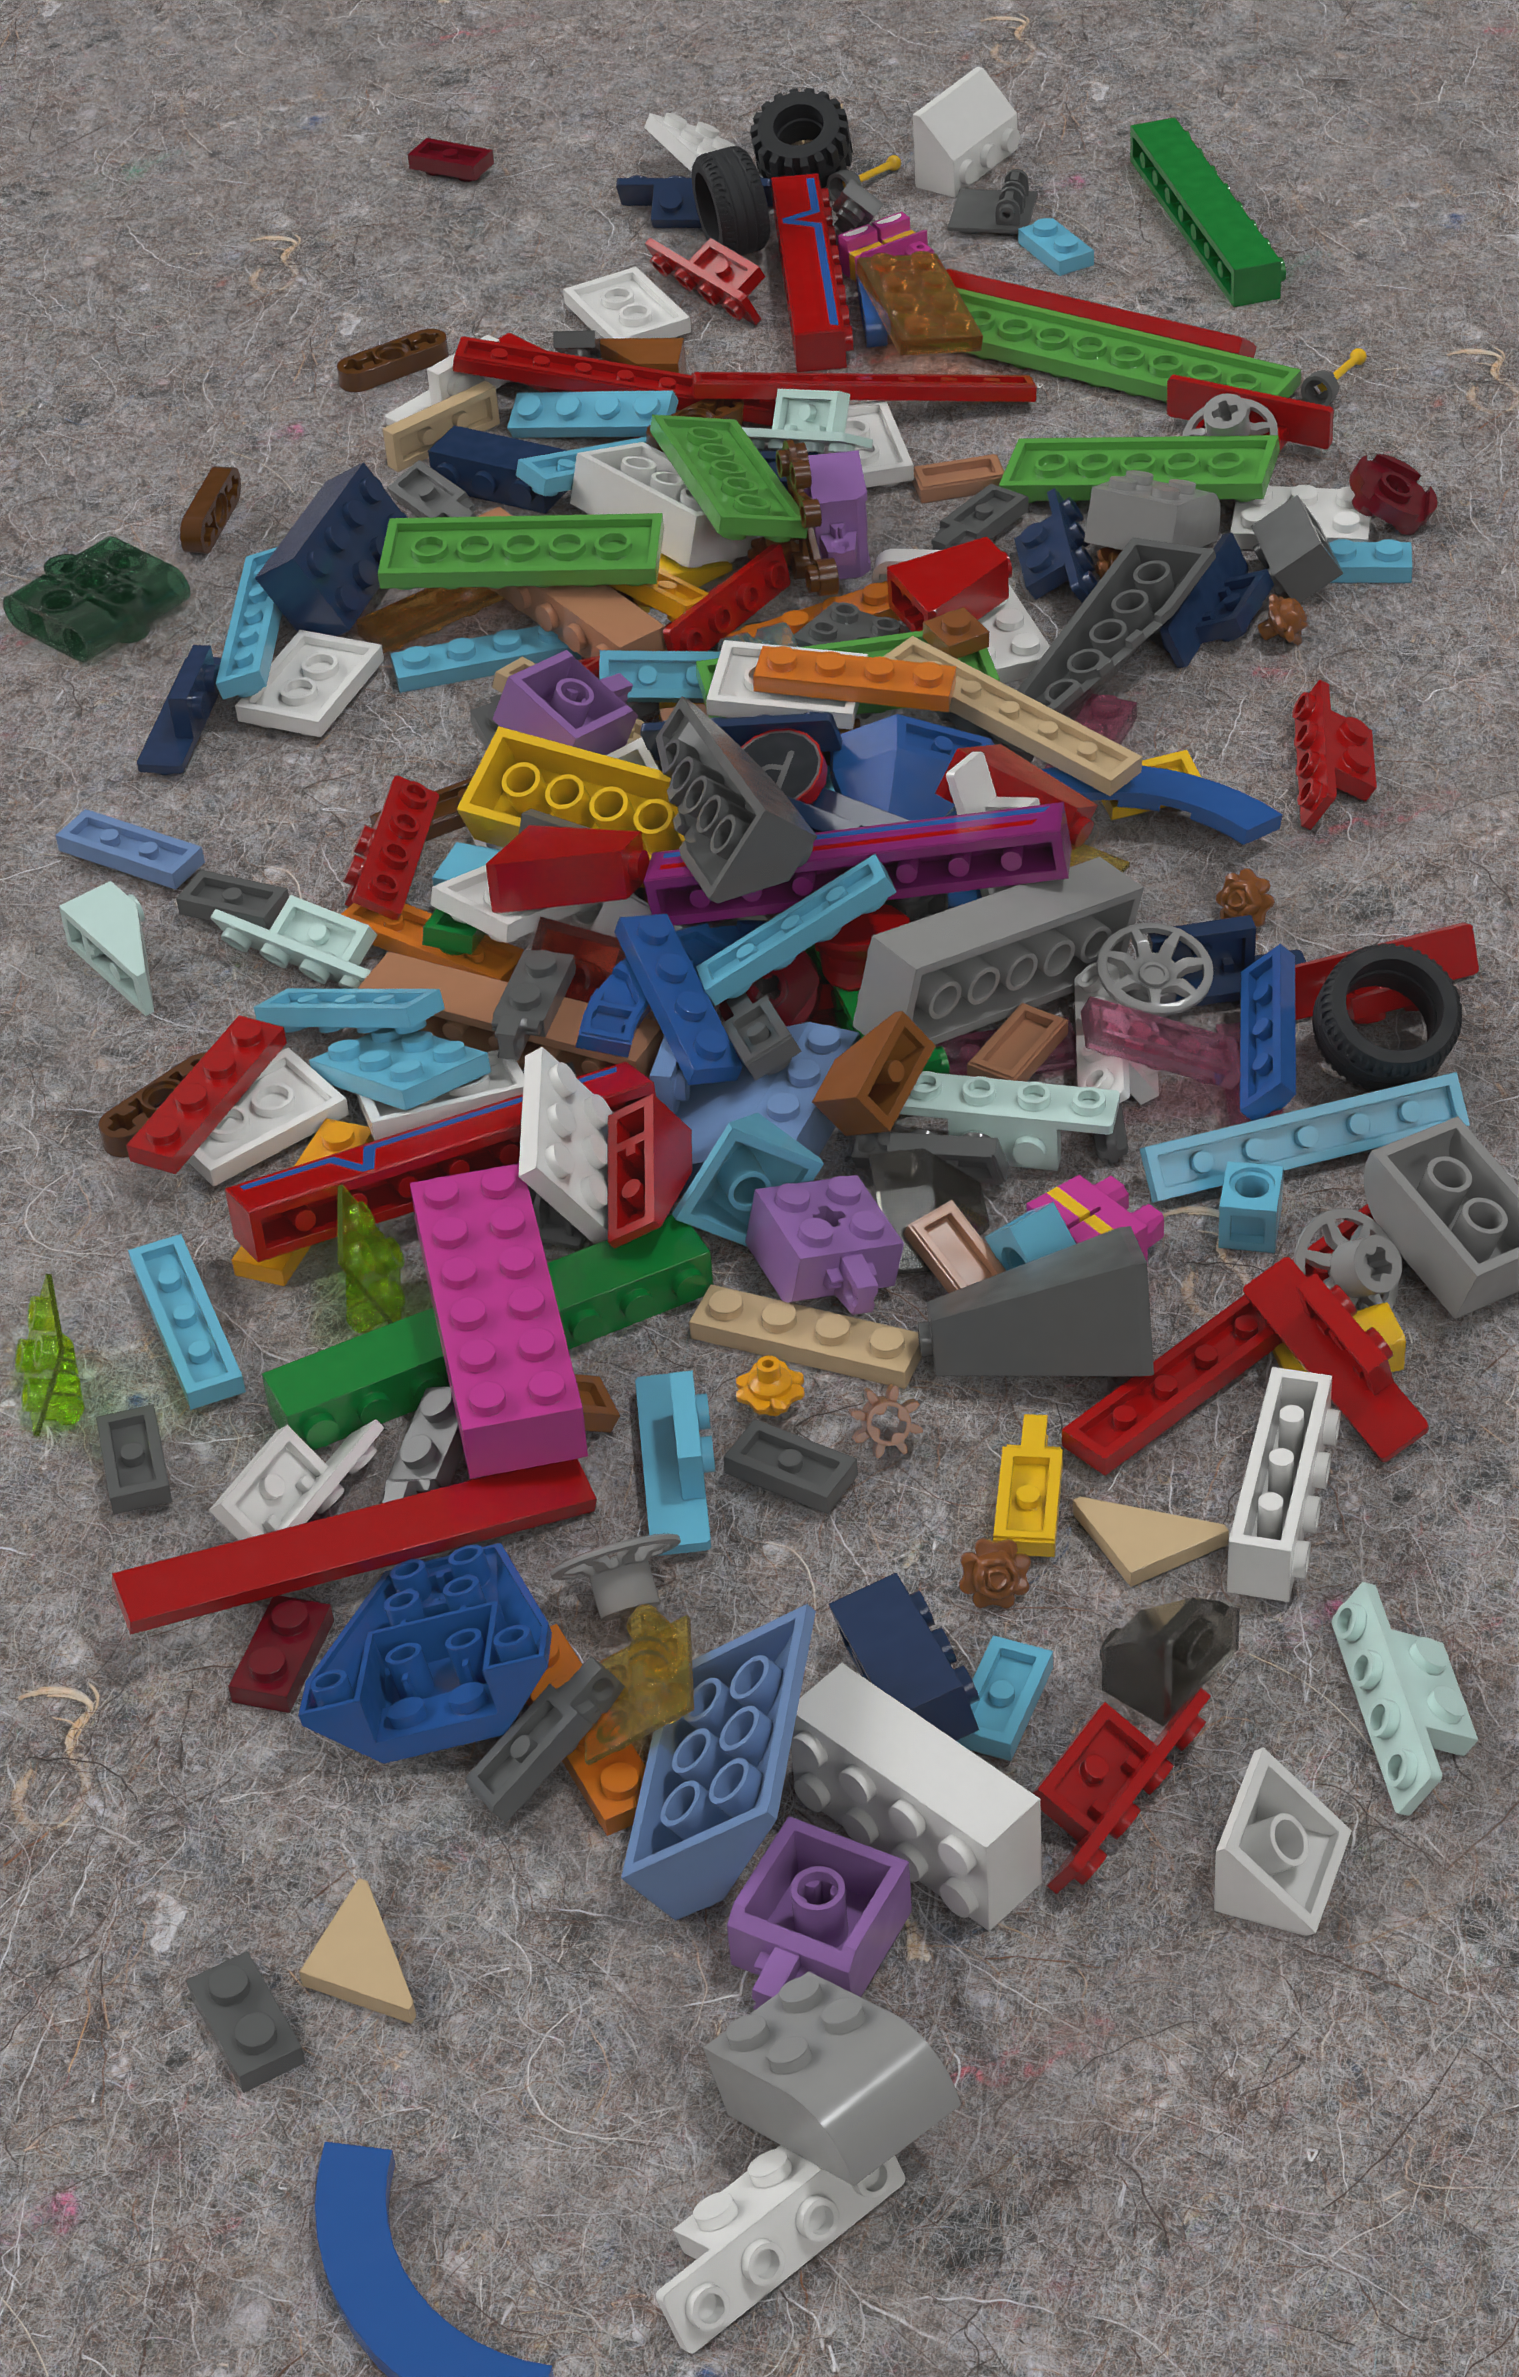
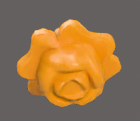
(770, 1387)

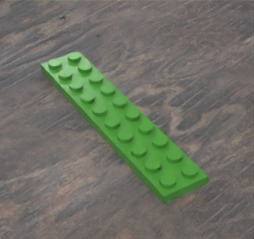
(1110, 353)

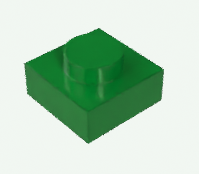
(450, 935)

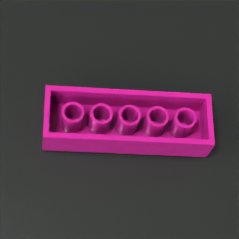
(498, 1322)

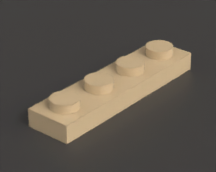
(806, 1336)

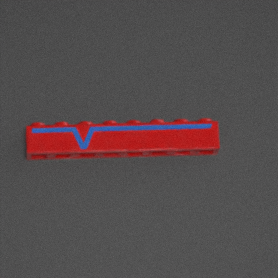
(811, 273)
(301, 1202)

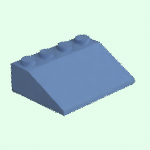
(779, 1097)
(720, 1769)

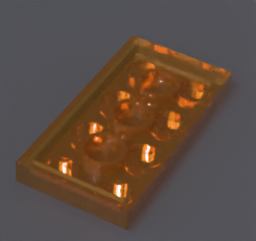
(918, 304)

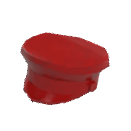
(846, 955)

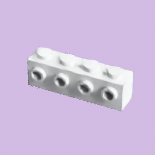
(1280, 1485)

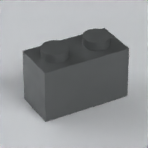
(1295, 550)

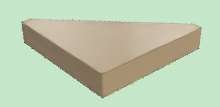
(1144, 1540)
(358, 1960)

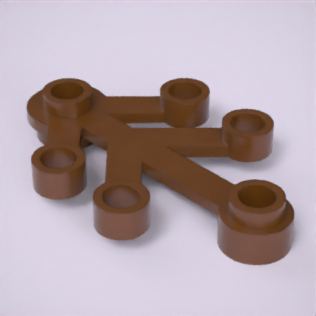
(819, 574)

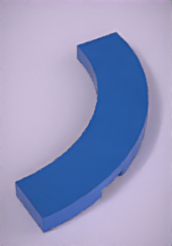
(1207, 801)
(620, 1003)
(372, 2287)

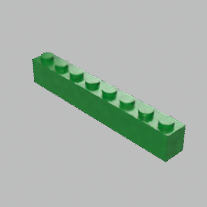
(1206, 212)
(391, 1367)

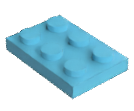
(400, 1067)

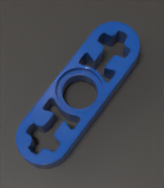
(873, 327)

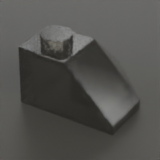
(916, 1183)
(1168, 1654)

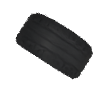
(731, 200)
(1408, 974)

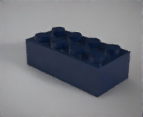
(332, 554)

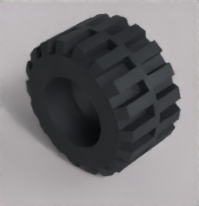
(799, 118)

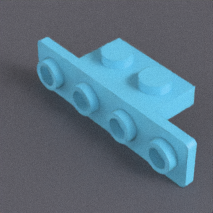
(675, 1458)

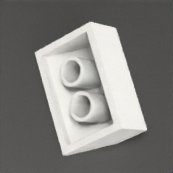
(963, 134)

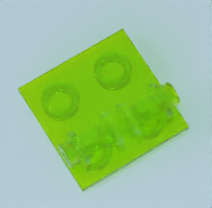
(370, 1266)
(48, 1365)

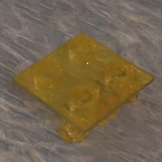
(655, 1678)

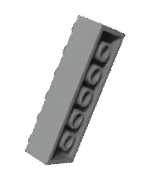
(995, 952)

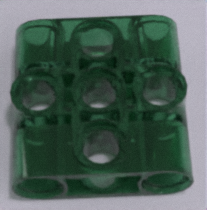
(96, 598)

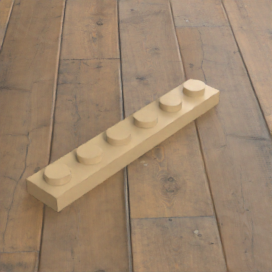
(1030, 723)

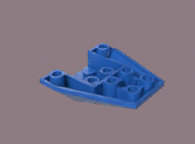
(899, 768)
(431, 1658)

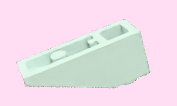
(109, 936)

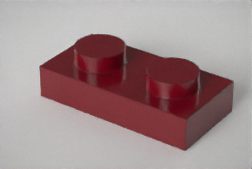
(450, 159)
(281, 1653)

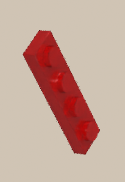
(206, 1094)

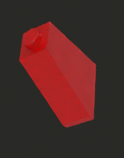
(947, 580)
(1019, 778)
(566, 868)

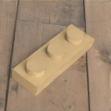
(416, 434)

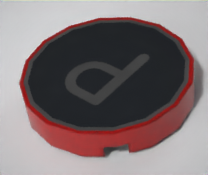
(791, 762)

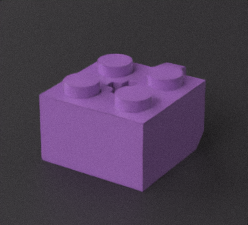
(842, 496)
(568, 705)
(824, 1241)
(819, 1910)

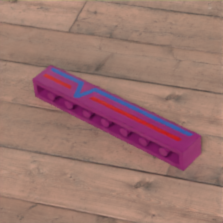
(918, 856)

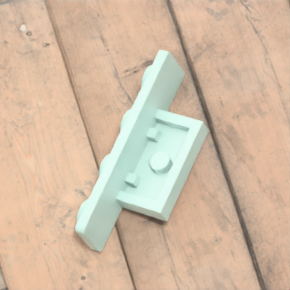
(810, 418)
(307, 936)
(1018, 1113)
(1404, 1697)

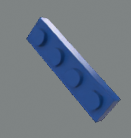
(678, 999)
(1268, 1034)

